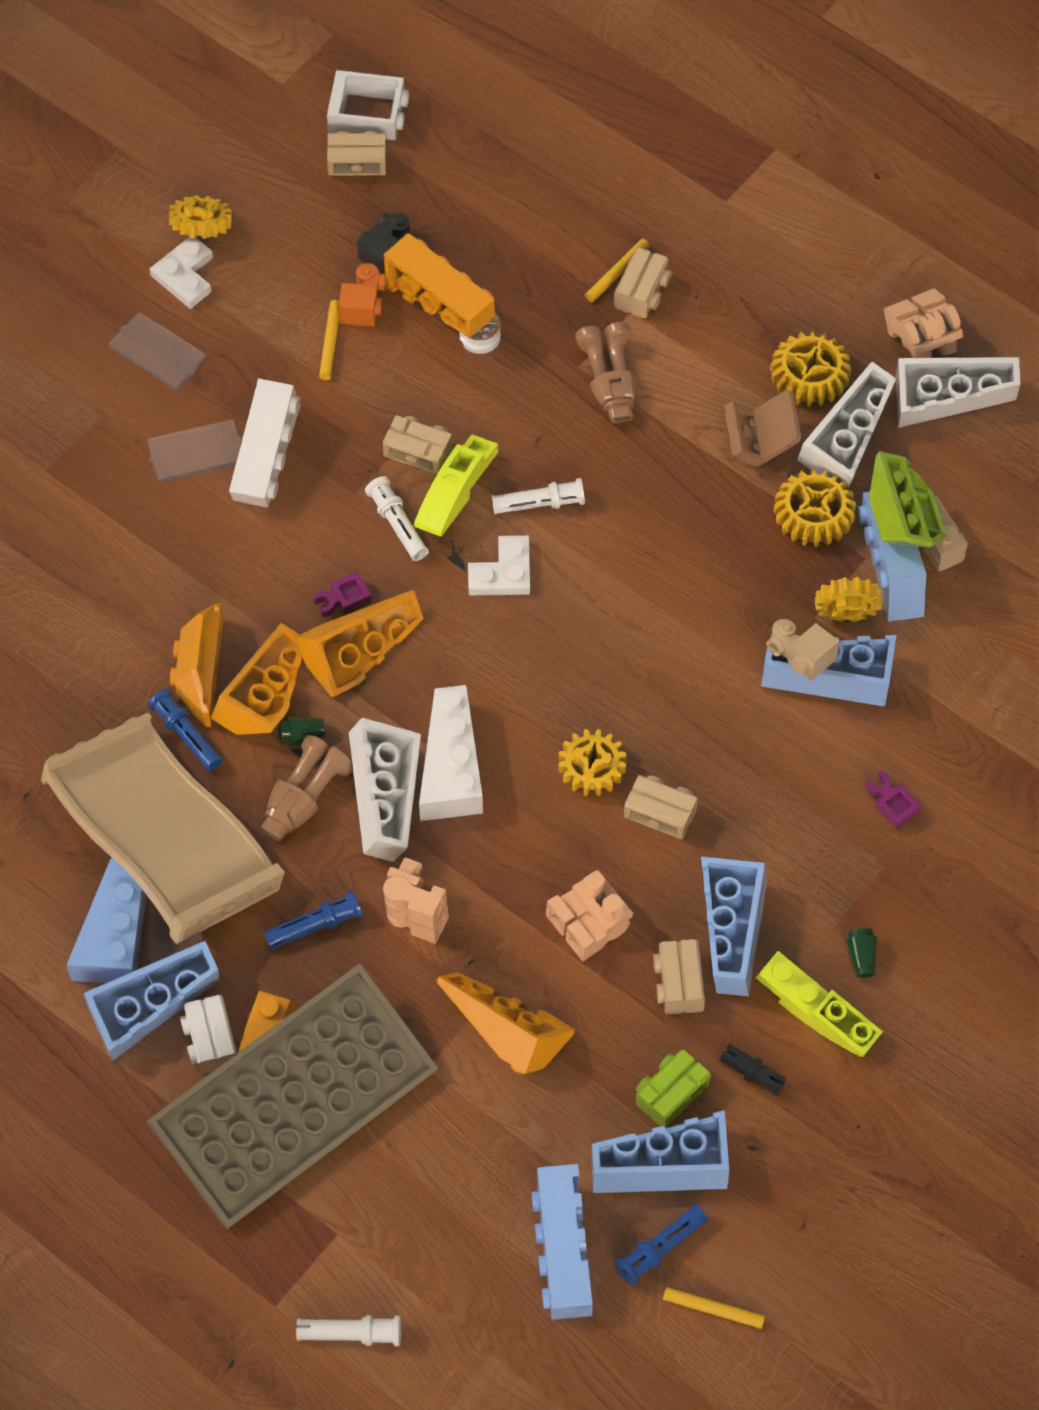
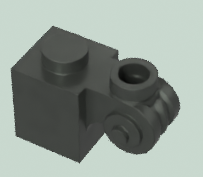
(381, 238)

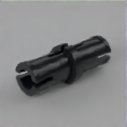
(753, 1069)

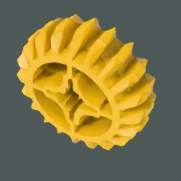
(822, 360)
(813, 519)

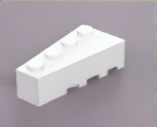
(952, 386)
(847, 429)
(265, 443)
(451, 767)
(384, 785)

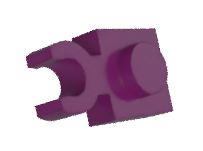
(346, 593)
(894, 804)

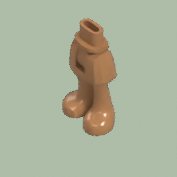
(615, 388)
(289, 804)

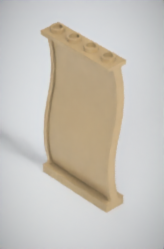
(162, 827)

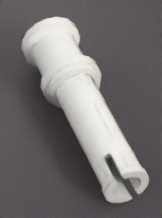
(553, 495)
(392, 509)
(367, 1330)

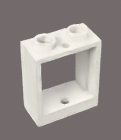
(370, 86)

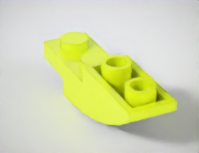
(453, 484)
(817, 1008)

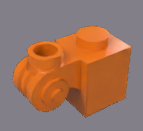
(360, 301)

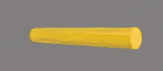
(615, 272)
(330, 341)
(714, 1307)

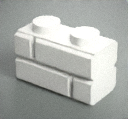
(209, 1032)

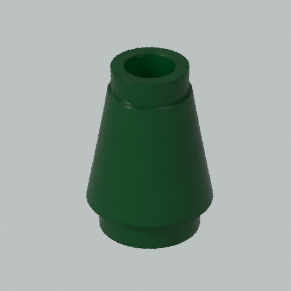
(295, 728)
(862, 951)

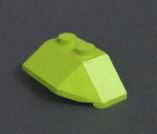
(904, 504)

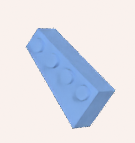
(897, 569)
(856, 675)
(734, 914)
(112, 930)
(148, 997)
(665, 1159)
(562, 1242)

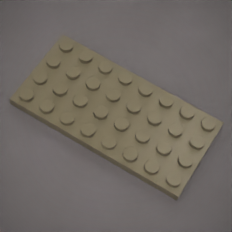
(292, 1096)

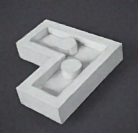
(179, 269)
(504, 577)

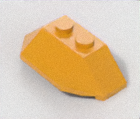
(198, 663)

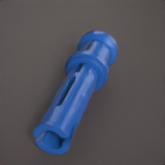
(177, 719)
(327, 915)
(646, 1250)

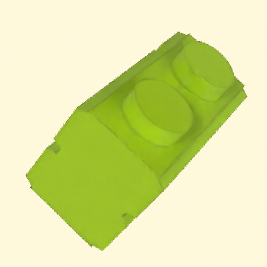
(672, 1088)

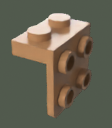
(763, 432)

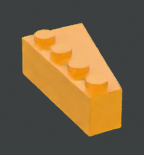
(437, 286)

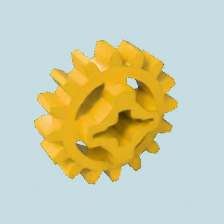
(200, 217)
(848, 600)
(604, 770)

